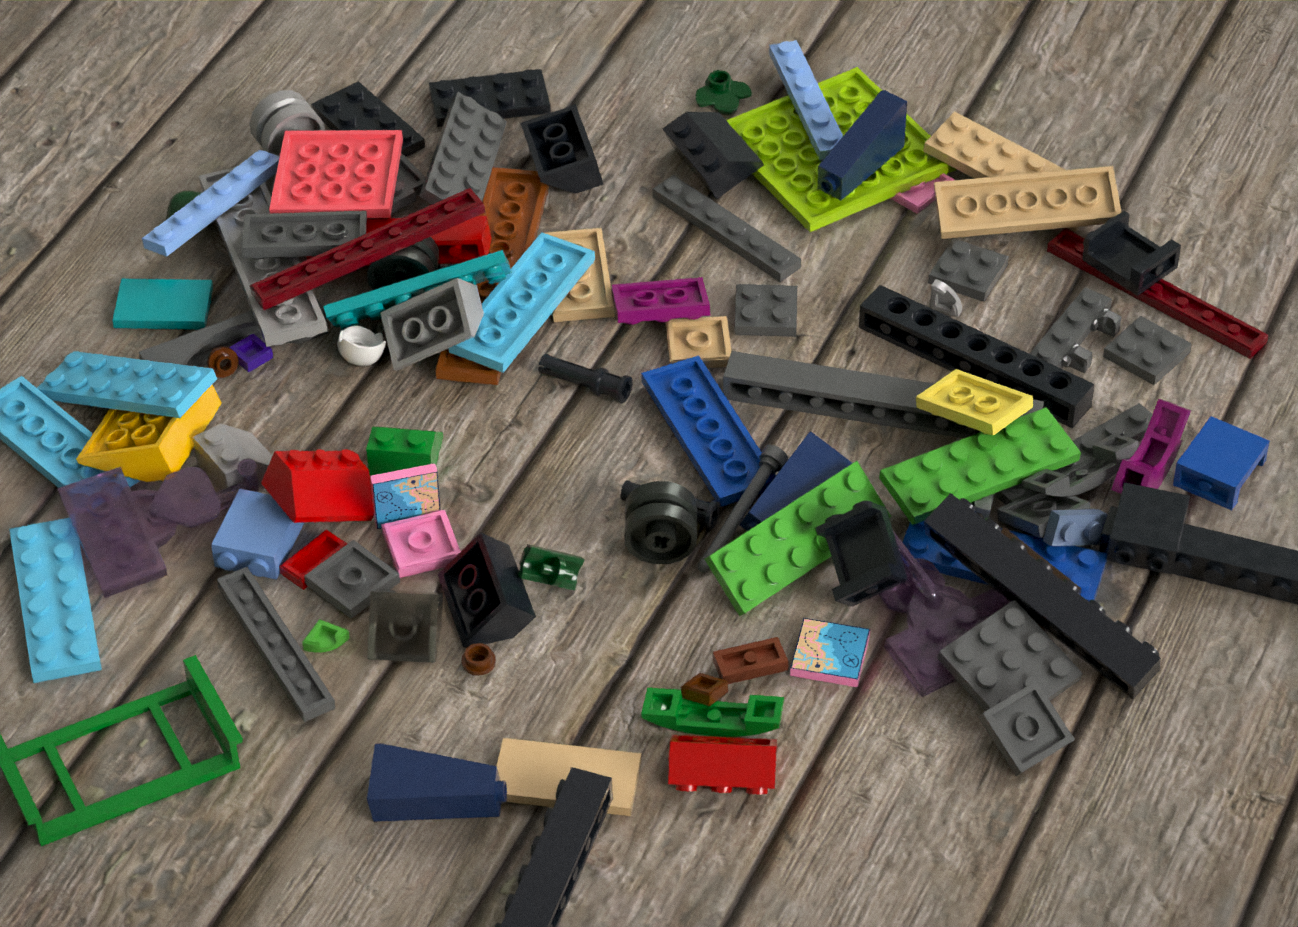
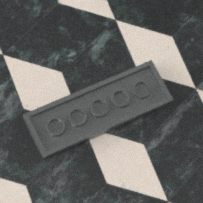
(463, 151)

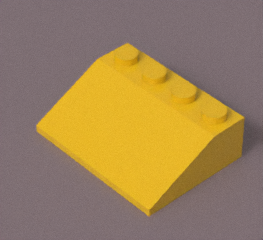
(147, 444)

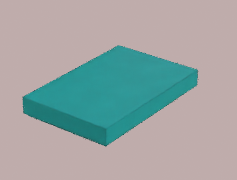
(163, 304)

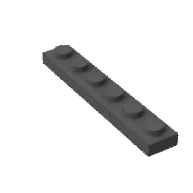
(727, 228)
(1129, 423)
(276, 644)

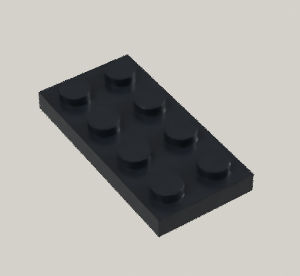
(504, 93)
(361, 110)

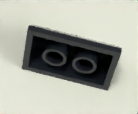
(562, 150)
(712, 150)
(486, 592)

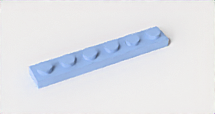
(806, 96)
(211, 203)

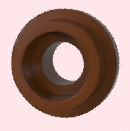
(217, 356)
(478, 659)

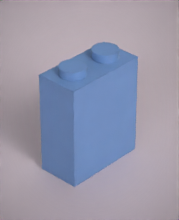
(254, 535)

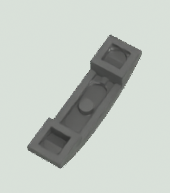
(1088, 474)

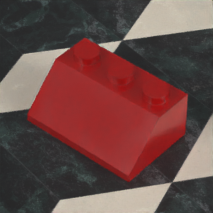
(320, 485)
(722, 763)

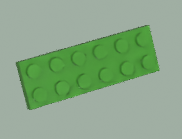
(979, 464)
(787, 542)

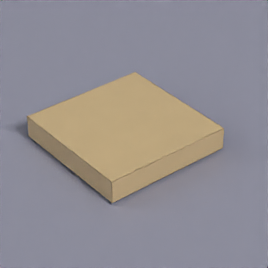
(700, 337)

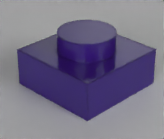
(252, 352)

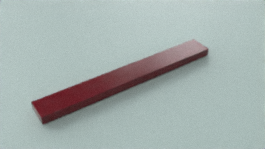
(367, 249)
(1172, 302)

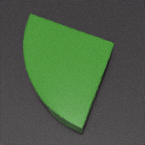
(325, 637)

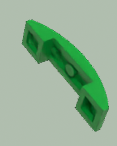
(720, 719)

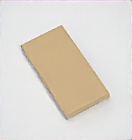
(592, 293)
(536, 768)

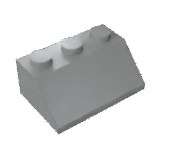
(432, 322)

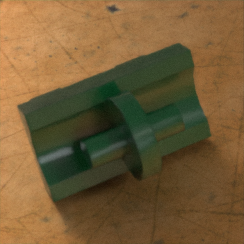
(550, 567)

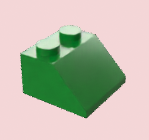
(401, 448)

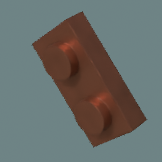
(750, 660)

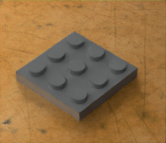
(1006, 656)

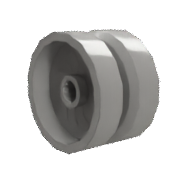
(282, 113)

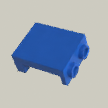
(1220, 462)

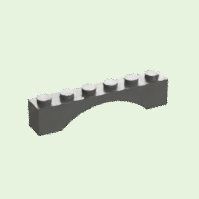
(196, 346)

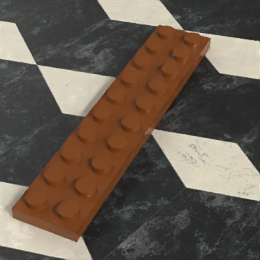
(514, 212)

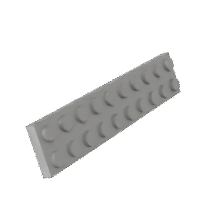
(288, 320)

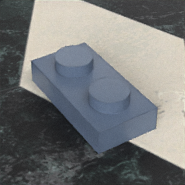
(1074, 527)

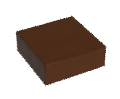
(704, 689)

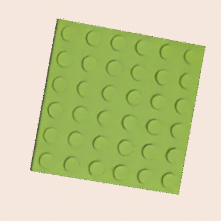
(792, 163)

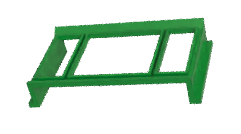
(84, 817)

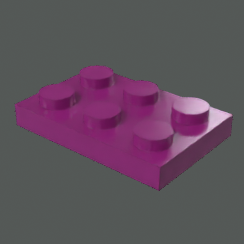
(660, 300)

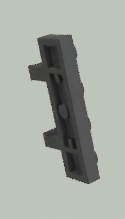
(1063, 340)

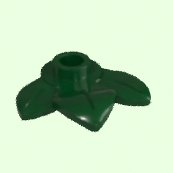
(722, 92)

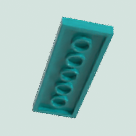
(349, 311)

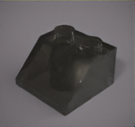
(404, 625)

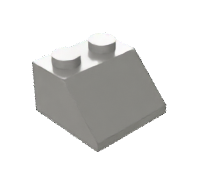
(223, 448)

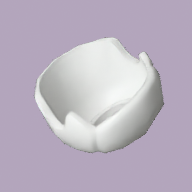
(360, 345)

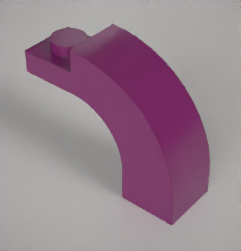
(1157, 449)

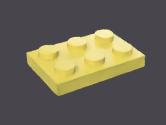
(974, 402)

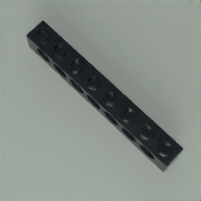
(974, 352)

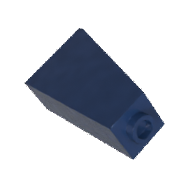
(865, 146)
(805, 469)
(431, 786)

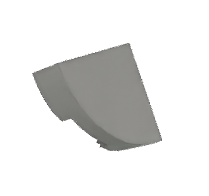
(944, 299)

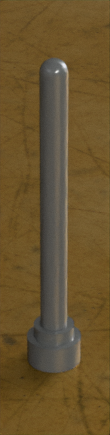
(771, 461)

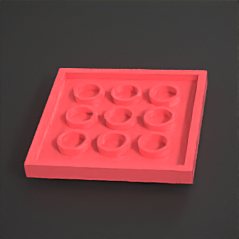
(337, 172)

